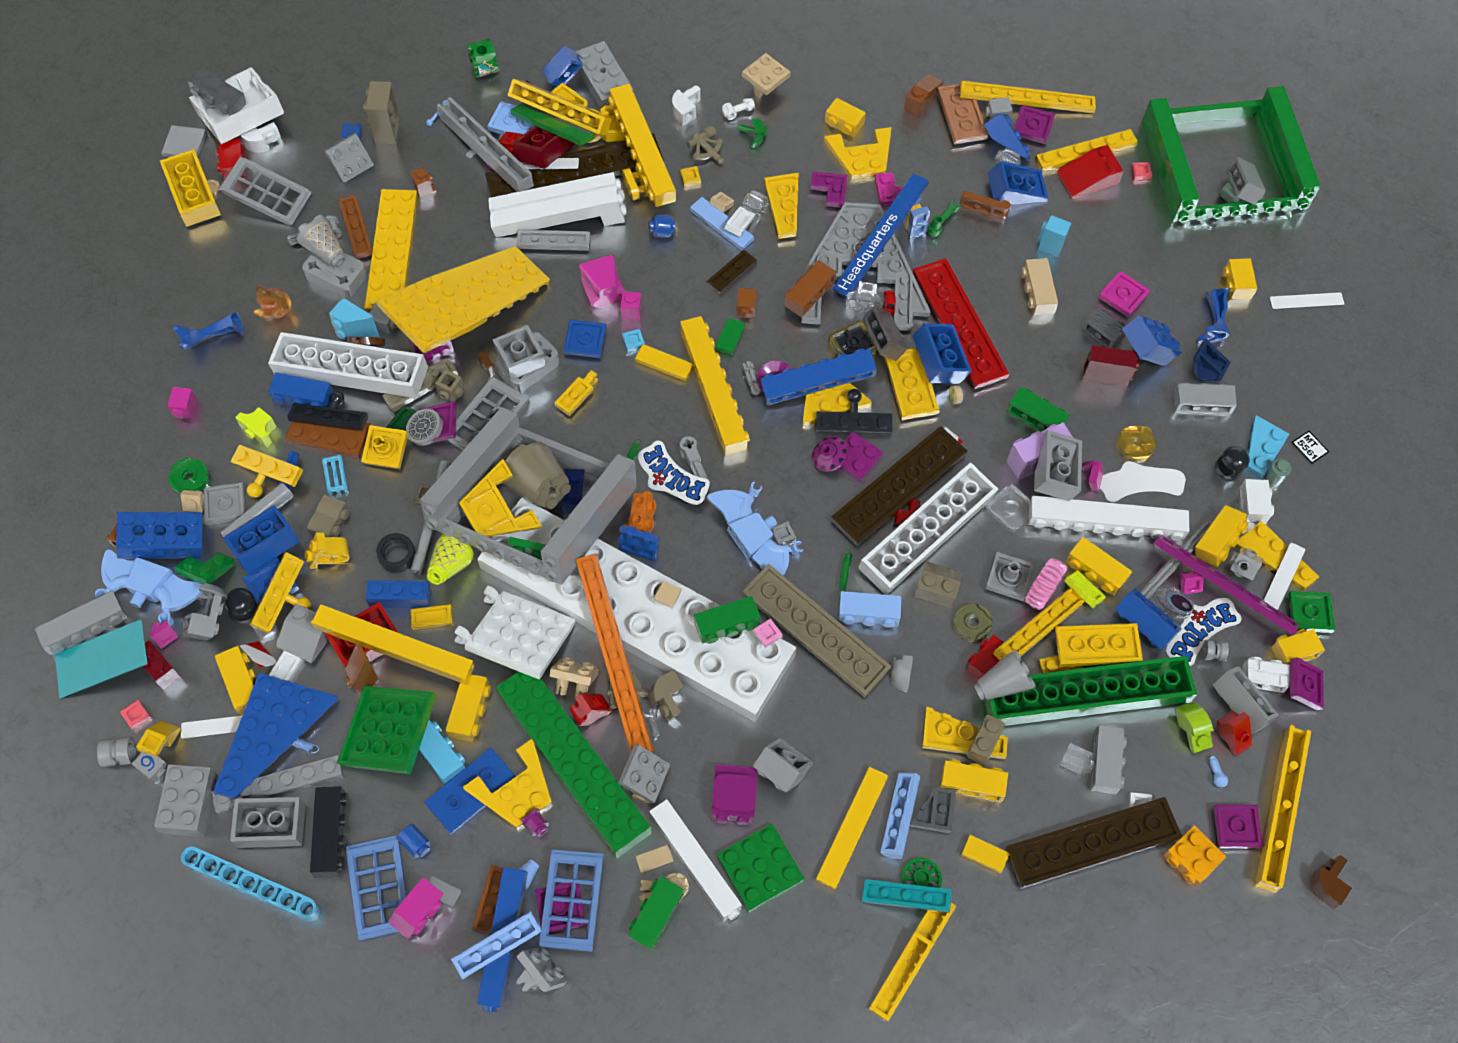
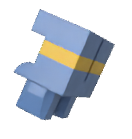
(916, 220)

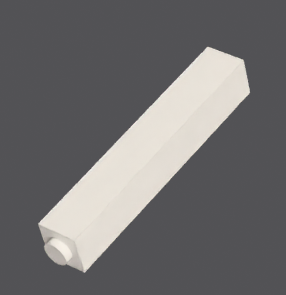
(696, 861)

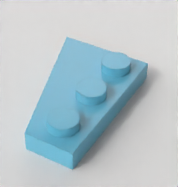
(1264, 445)

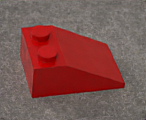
(1091, 172)

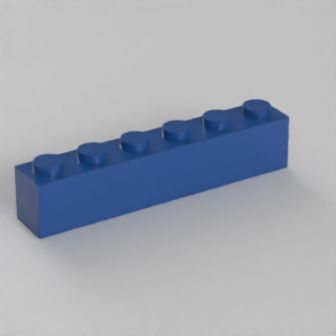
(818, 376)

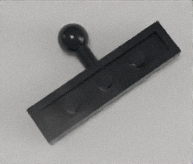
(330, 415)
(853, 420)

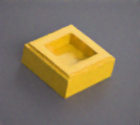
(690, 176)

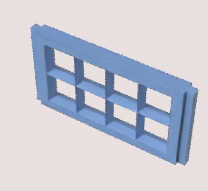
(373, 847)
(567, 941)

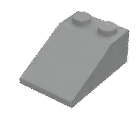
(1059, 466)

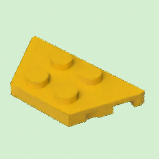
(830, 400)

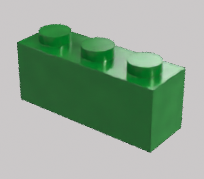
(1035, 410)
(727, 620)
(656, 912)

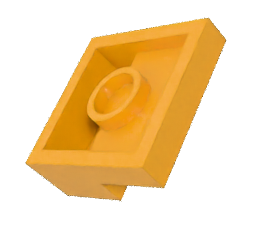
(1194, 856)

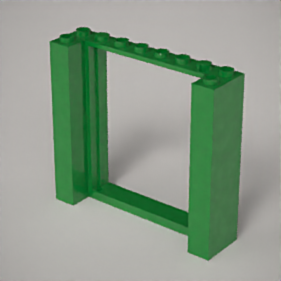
(1279, 135)

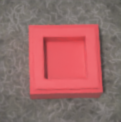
(1141, 171)
(135, 714)

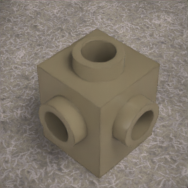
(449, 386)

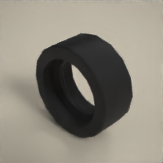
(389, 540)

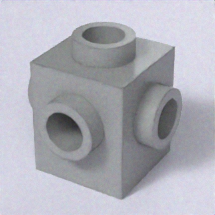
(1245, 563)

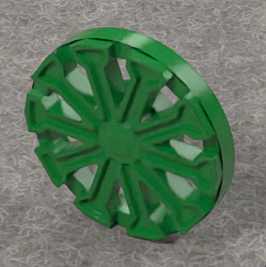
(922, 876)

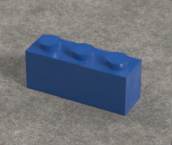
(301, 390)
(399, 594)
(1149, 618)

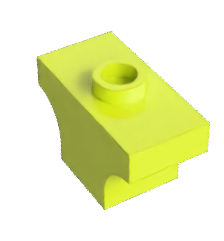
(257, 425)

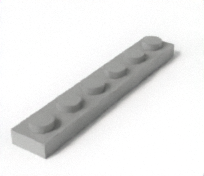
(285, 782)

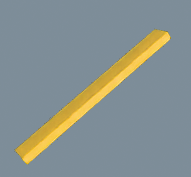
(1028, 97)

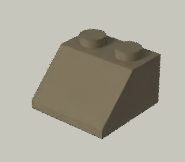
(938, 584)

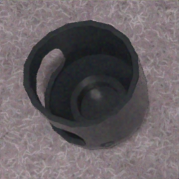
(1234, 458)
(240, 602)

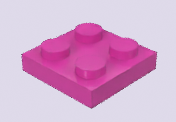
(1124, 294)

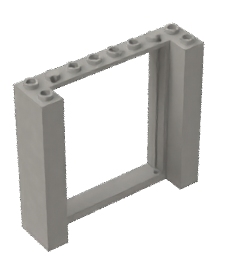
(575, 535)

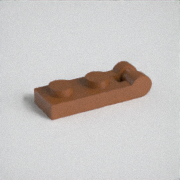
(985, 205)

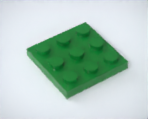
(760, 867)

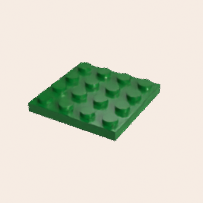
(387, 729)

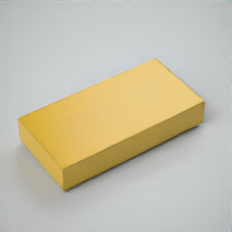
(431, 617)
(985, 854)

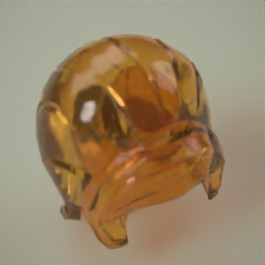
(274, 303)

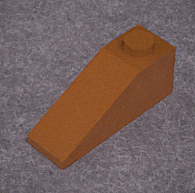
(921, 94)
(360, 670)

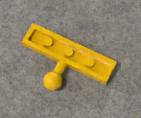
(265, 467)
(278, 593)

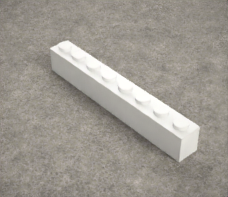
(1108, 518)

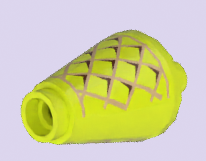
(448, 559)

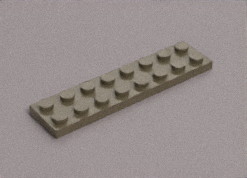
(817, 630)

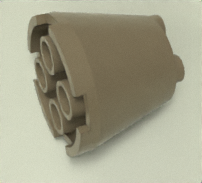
(536, 475)

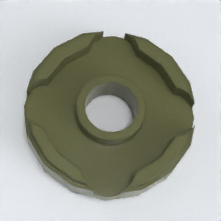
(969, 632)

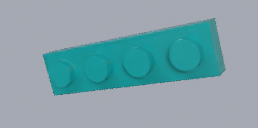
(907, 895)

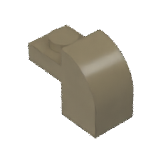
(662, 692)

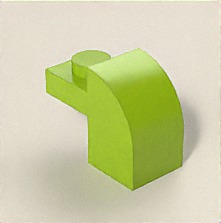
(1197, 724)

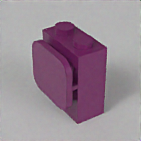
(734, 794)

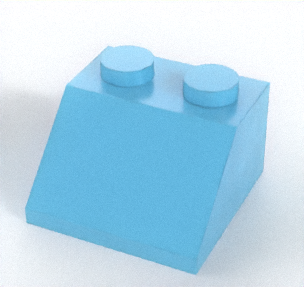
(352, 321)

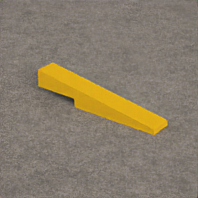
(909, 962)

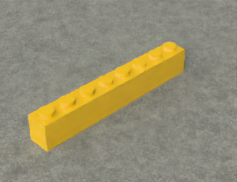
(642, 145)
(713, 385)

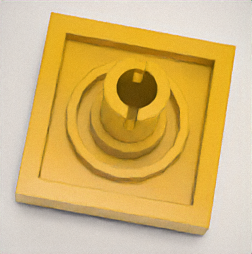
(384, 447)

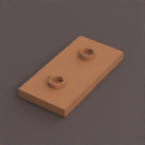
(961, 115)

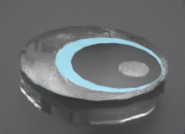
(1174, 602)

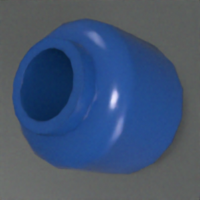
(662, 226)

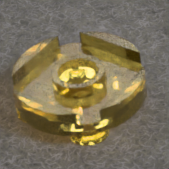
(1143, 436)

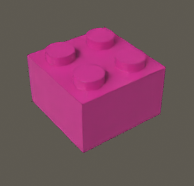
(413, 911)

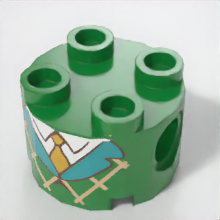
(483, 58)

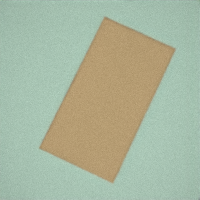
(654, 858)

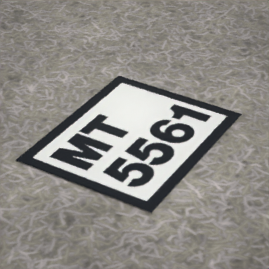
(1310, 447)

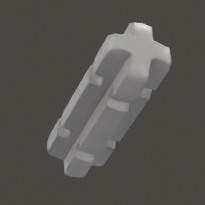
(751, 377)

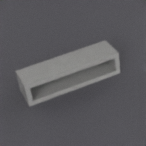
(81, 623)

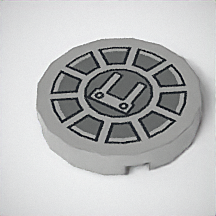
(424, 427)

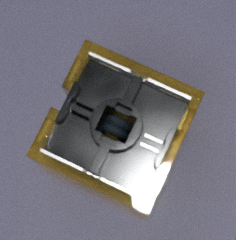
(852, 338)

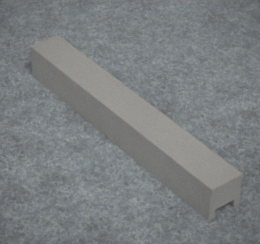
(485, 145)

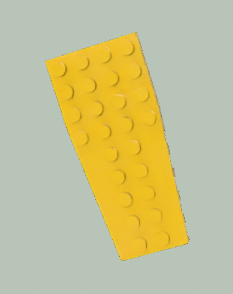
(462, 297)

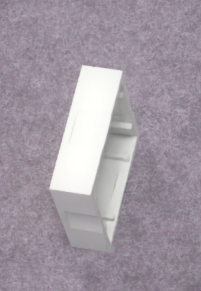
(260, 107)

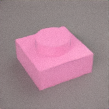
(767, 633)

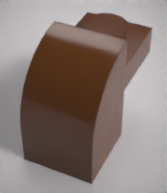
(1327, 884)

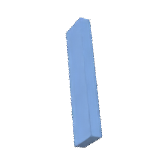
(718, 220)

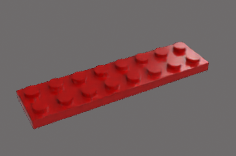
(954, 308)

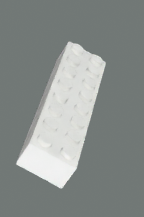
(349, 364)
(927, 528)

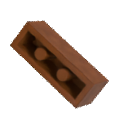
(809, 288)

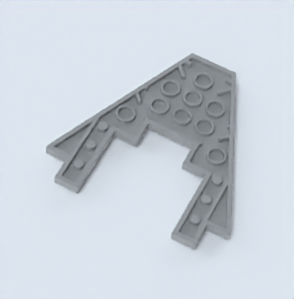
(841, 245)

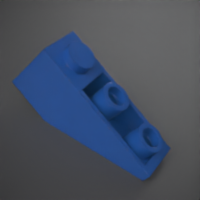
(1003, 133)

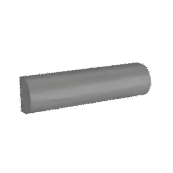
(278, 496)

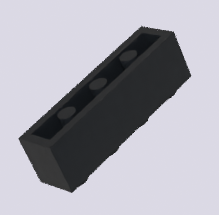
(328, 832)

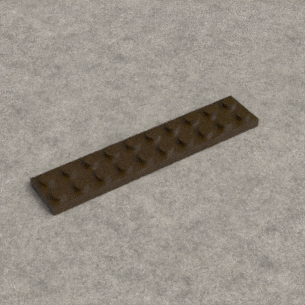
(592, 162)

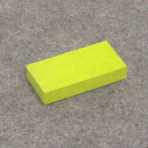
(1085, 589)

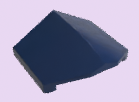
(1209, 363)

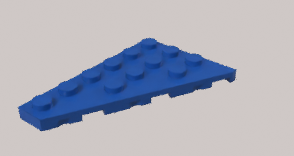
(270, 724)

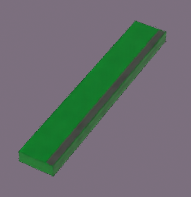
(552, 124)

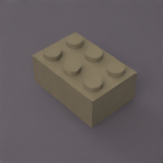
(382, 112)

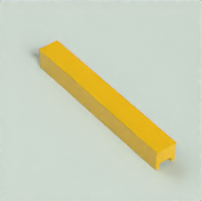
(393, 644)
(1283, 809)

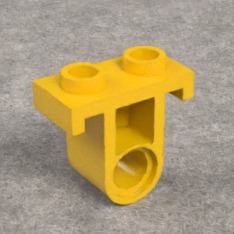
(326, 551)

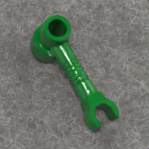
(935, 227)

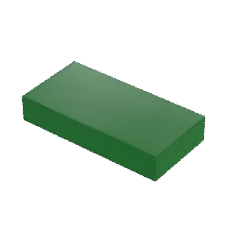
(730, 336)

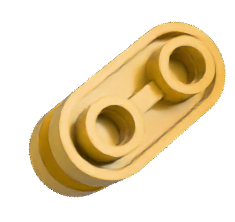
(629, 180)

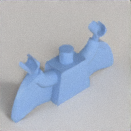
(750, 530)
(147, 582)

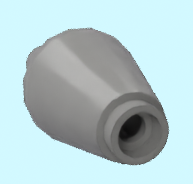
(1005, 678)

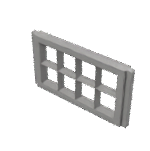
(237, 171)
(500, 387)

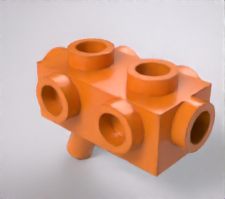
(642, 512)

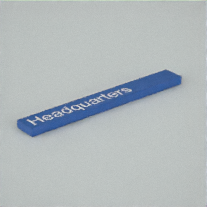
(880, 235)

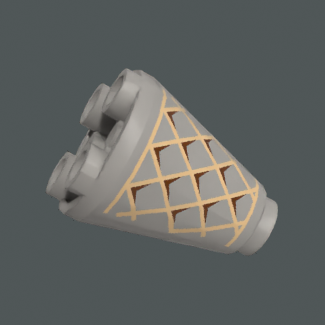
(321, 241)

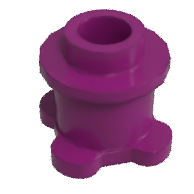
(535, 823)

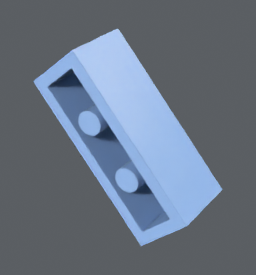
(869, 609)

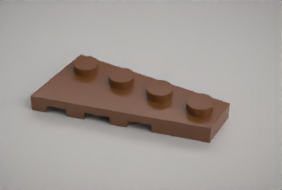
(328, 439)

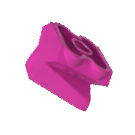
(601, 281)

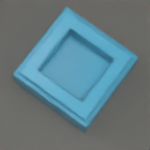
(633, 340)

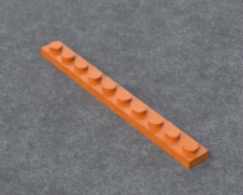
(613, 652)

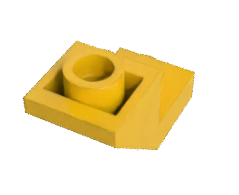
(156, 737)

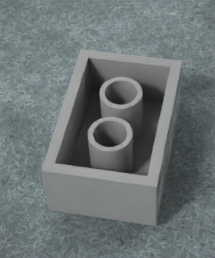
(185, 800)
(267, 822)

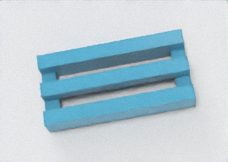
(337, 488)

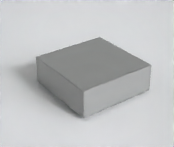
(783, 533)

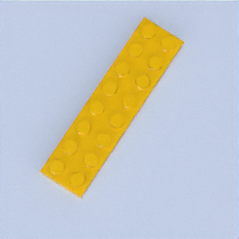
(391, 244)

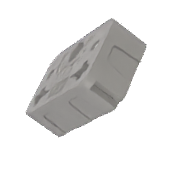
(341, 280)
(525, 381)

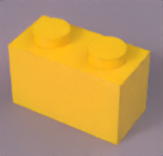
(845, 117)
(1240, 278)
(1302, 645)

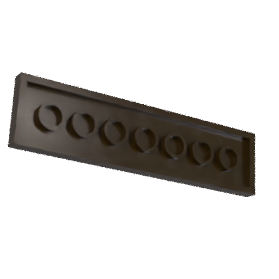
(898, 485)
(1093, 842)

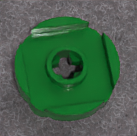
(194, 467)

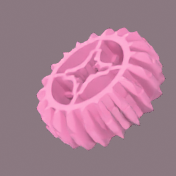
(1046, 584)

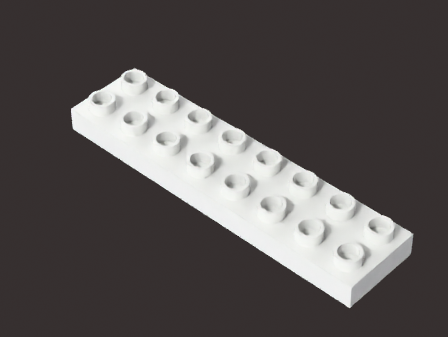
(731, 670)

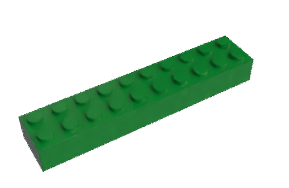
(1098, 691)
(574, 762)

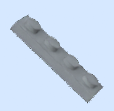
(553, 240)

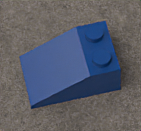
(1017, 183)

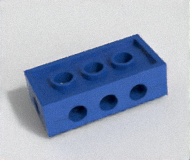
(140, 533)

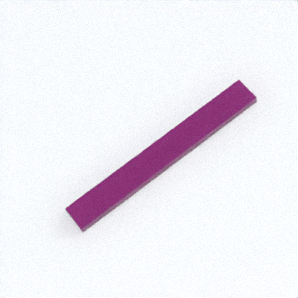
(1227, 584)

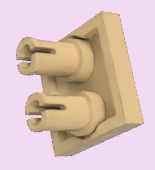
(765, 75)
(568, 670)

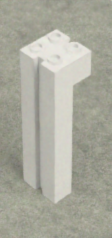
(559, 205)

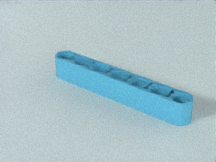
(241, 879)

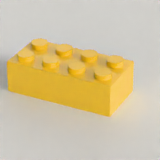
(190, 188)

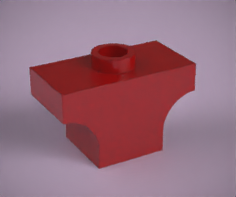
(589, 708)
(1235, 731)

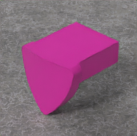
(1096, 472)

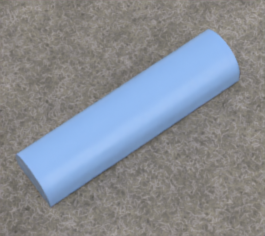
(900, 815)
(496, 944)

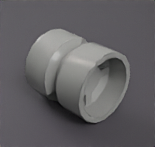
(112, 751)

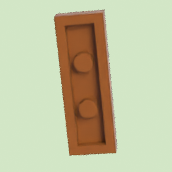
(486, 910)

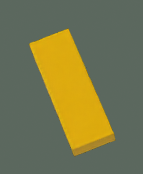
(664, 362)

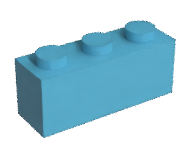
(439, 753)

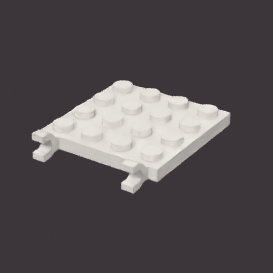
(517, 633)

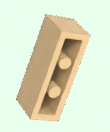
(1039, 286)

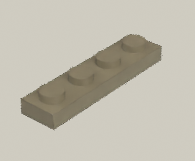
(433, 373)

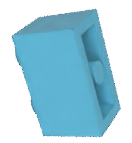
(1053, 235)

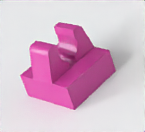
(1191, 582)
(162, 634)

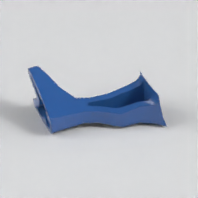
(1218, 305)
(191, 338)

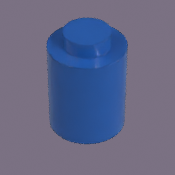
(414, 841)

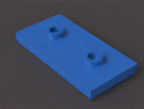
(454, 805)

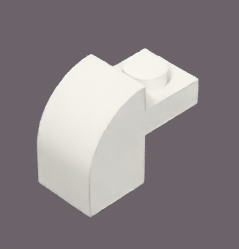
(683, 104)
(258, 139)

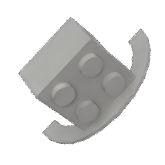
(205, 626)

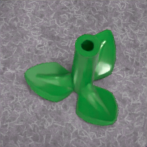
(759, 130)

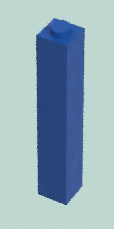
(507, 910)

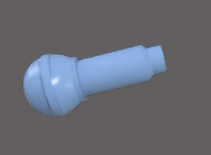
(1220, 778)

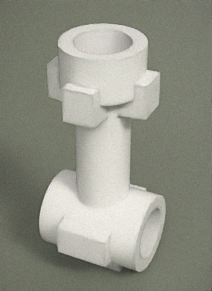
(731, 111)

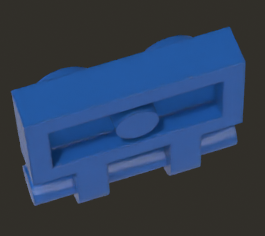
(639, 542)

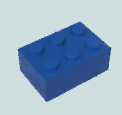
(1152, 340)
(941, 353)
(261, 539)

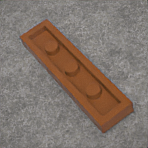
(355, 227)

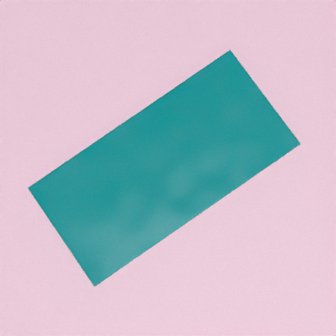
(100, 658)

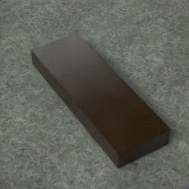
(731, 272)

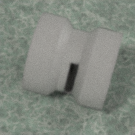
(1215, 650)

